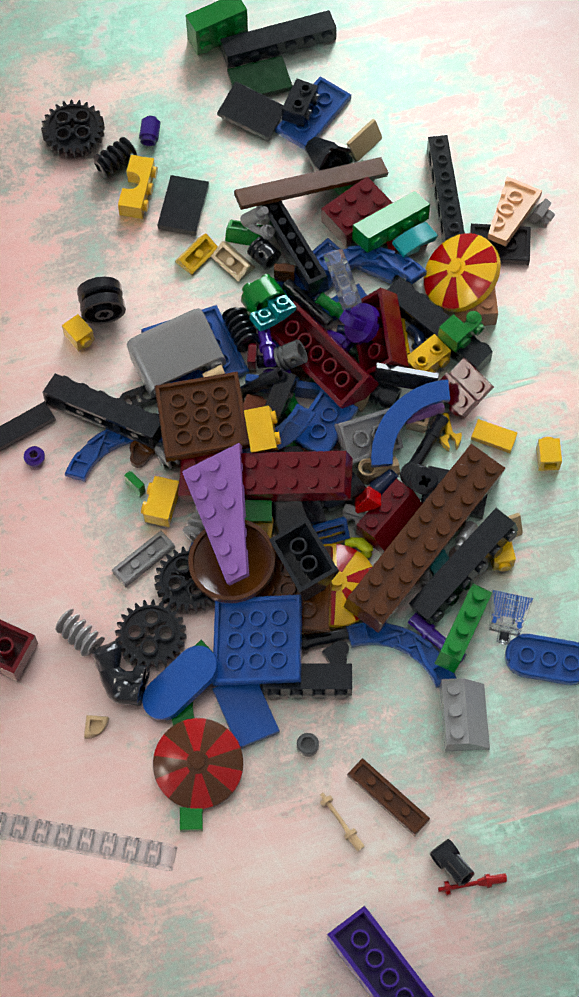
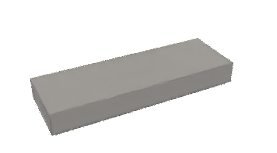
(143, 558)

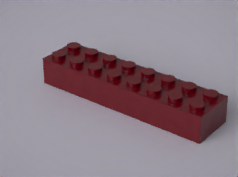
(288, 476)

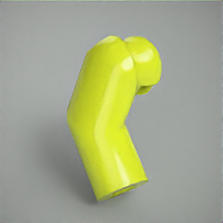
(360, 543)

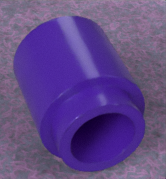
(149, 131)

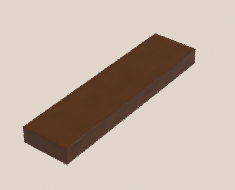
(388, 797)

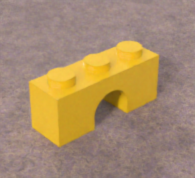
(135, 201)

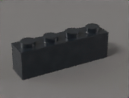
(316, 681)

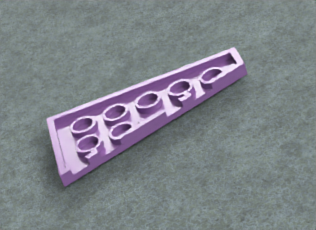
(220, 501)

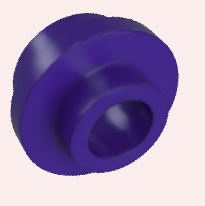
(34, 462)

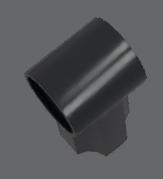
(449, 858)

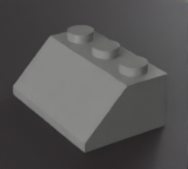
(464, 715)

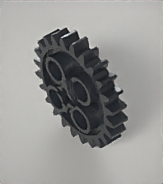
(73, 128)
(182, 596)
(163, 647)

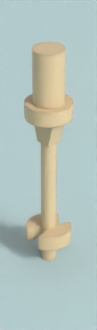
(350, 834)

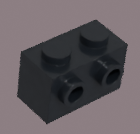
(300, 102)

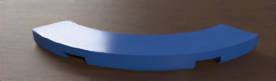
(383, 259)
(400, 414)
(292, 426)
(93, 452)
(403, 640)

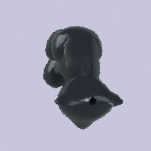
(120, 685)

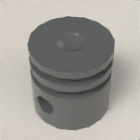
(290, 355)

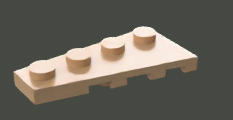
(513, 207)

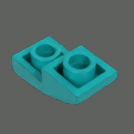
(414, 238)
(277, 310)

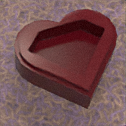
(252, 356)

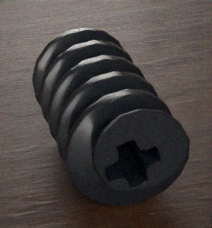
(114, 155)
(240, 327)
(418, 477)

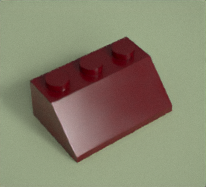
(384, 523)

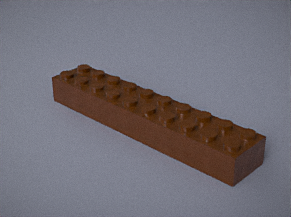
(424, 538)

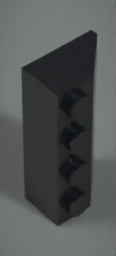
(291, 512)

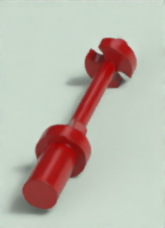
(486, 881)

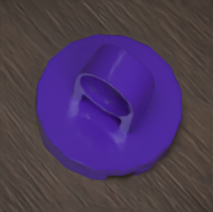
(360, 323)

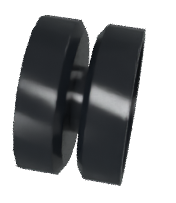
(101, 300)

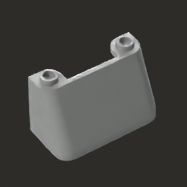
(174, 350)

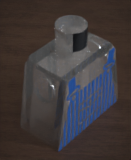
(507, 614)

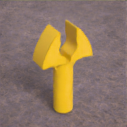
(450, 434)

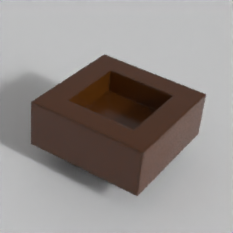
(283, 272)

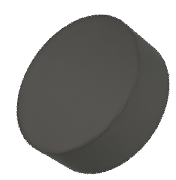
(307, 744)

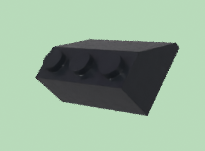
(305, 558)

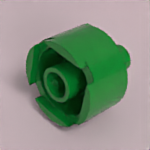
(259, 292)

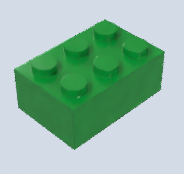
(214, 22)

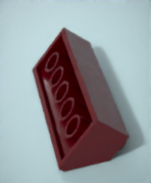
(327, 360)

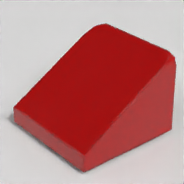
(367, 500)

